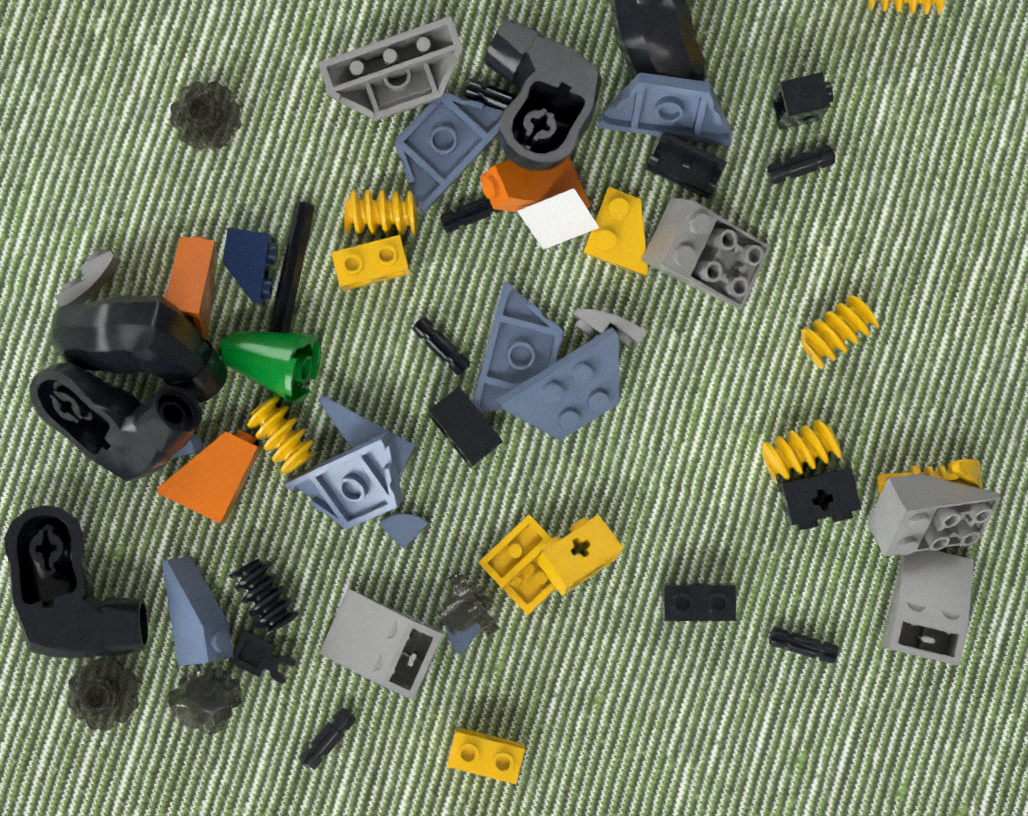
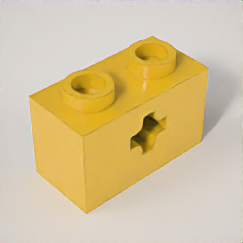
(570, 571)

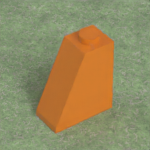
(516, 188)
(194, 280)
(214, 476)

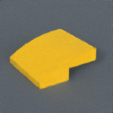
(516, 568)

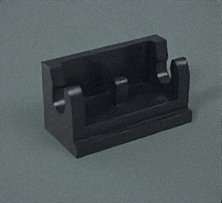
(686, 165)
(464, 427)

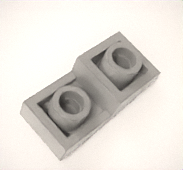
(96, 271)
(596, 321)

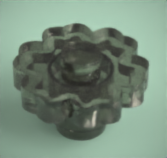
(205, 116)
(467, 607)
(103, 693)
(205, 700)

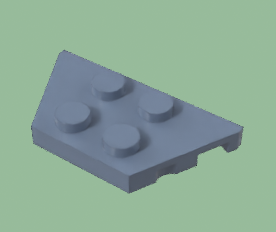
(668, 105)
(444, 144)
(518, 348)
(571, 389)
(353, 483)

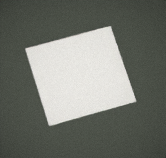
(558, 219)

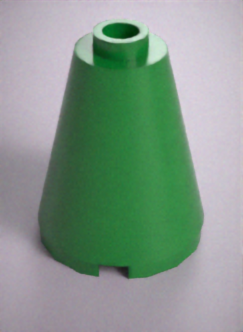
(274, 360)

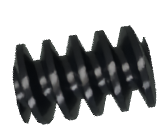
(264, 595)

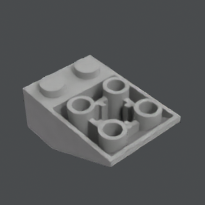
(706, 252)
(929, 514)
(930, 606)
(381, 643)

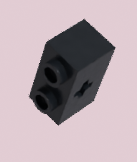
(801, 100)
(798, 497)
(698, 602)

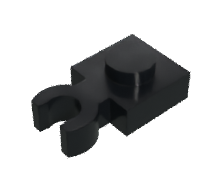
(256, 654)

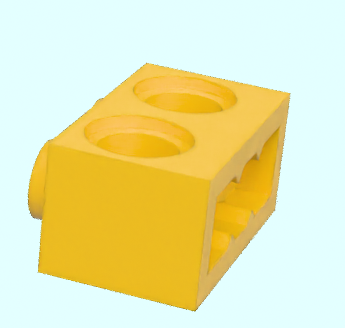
(371, 263)
(486, 755)

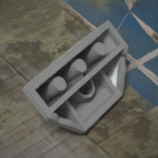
(395, 71)

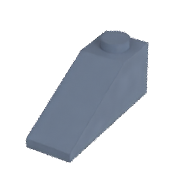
(359, 430)
(196, 618)

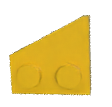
(620, 233)

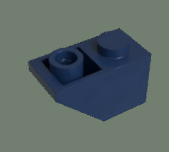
(249, 260)

